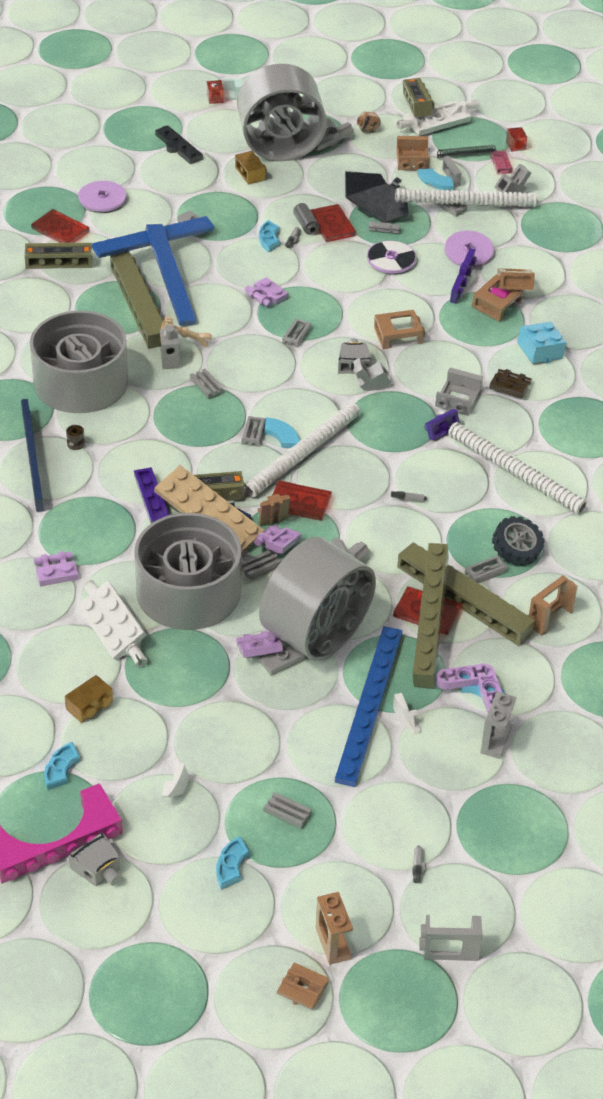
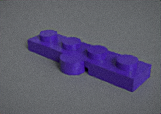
(464, 272)
(152, 501)

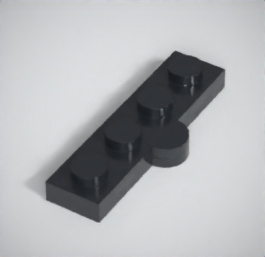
(178, 144)

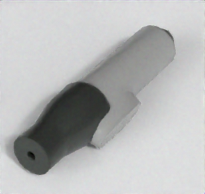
(293, 237)
(406, 497)
(418, 865)

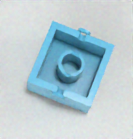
(541, 342)

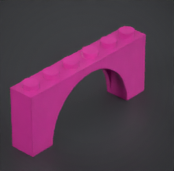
(98, 817)

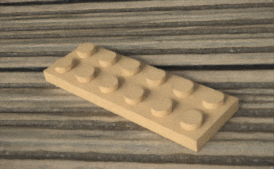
(193, 496)

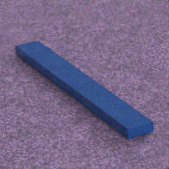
(141, 239)
(170, 274)

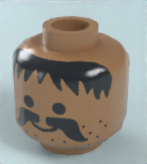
(368, 121)

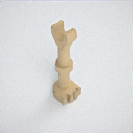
(185, 332)

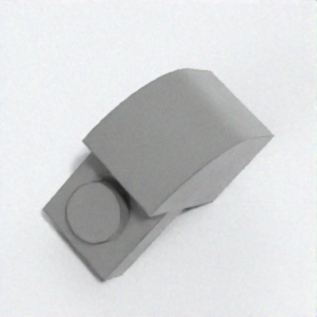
(516, 182)
(371, 378)

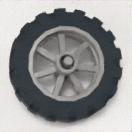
(521, 529)

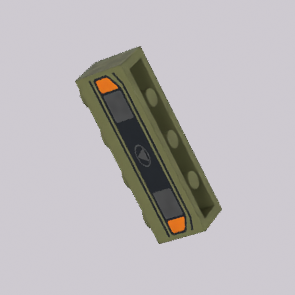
(417, 97)
(58, 255)
(226, 484)

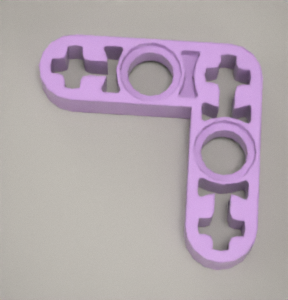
(480, 679)

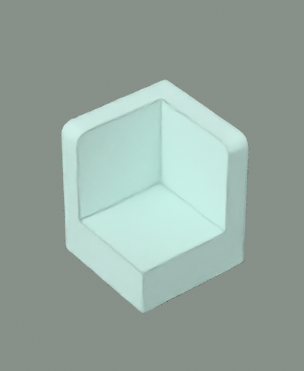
(231, 88)

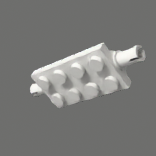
(442, 117)
(113, 622)

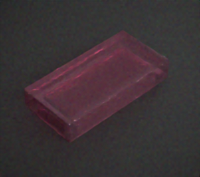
(501, 162)

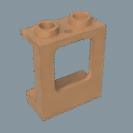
(412, 152)
(516, 279)
(491, 304)
(386, 332)
(541, 610)
(332, 928)

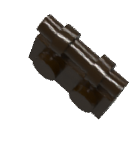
(510, 383)

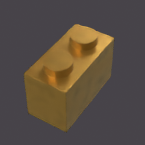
(250, 167)
(88, 698)

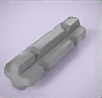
(384, 227)

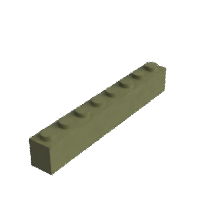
(137, 297)
(474, 597)
(430, 616)

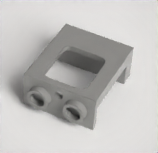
(462, 383)
(496, 725)
(470, 938)

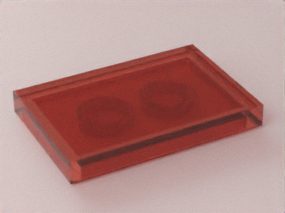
(333, 223)
(60, 227)
(304, 500)
(410, 605)

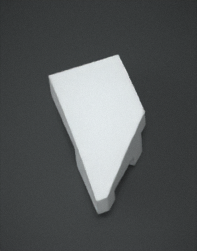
(407, 717)
(179, 782)

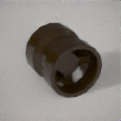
(75, 437)

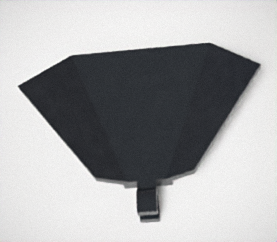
(375, 196)

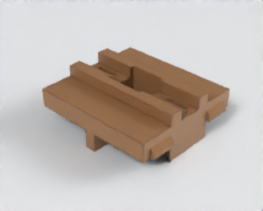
(274, 509)
(300, 975)

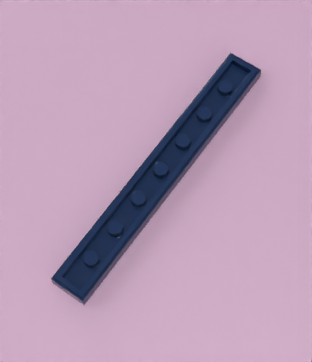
(32, 456)

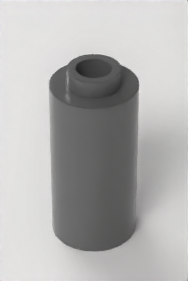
(306, 218)

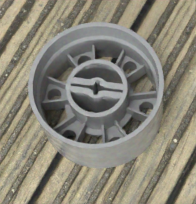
(274, 92)
(79, 361)
(188, 571)
(317, 598)

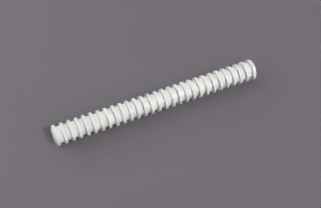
(465, 197)
(301, 449)
(517, 468)

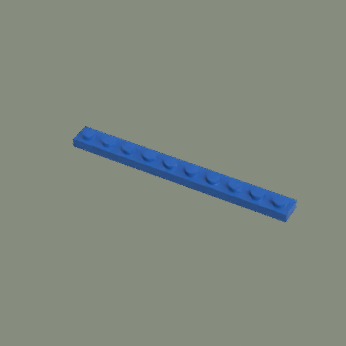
(368, 707)

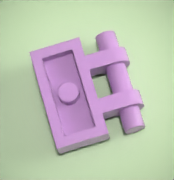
(267, 292)
(277, 539)
(58, 572)
(259, 644)

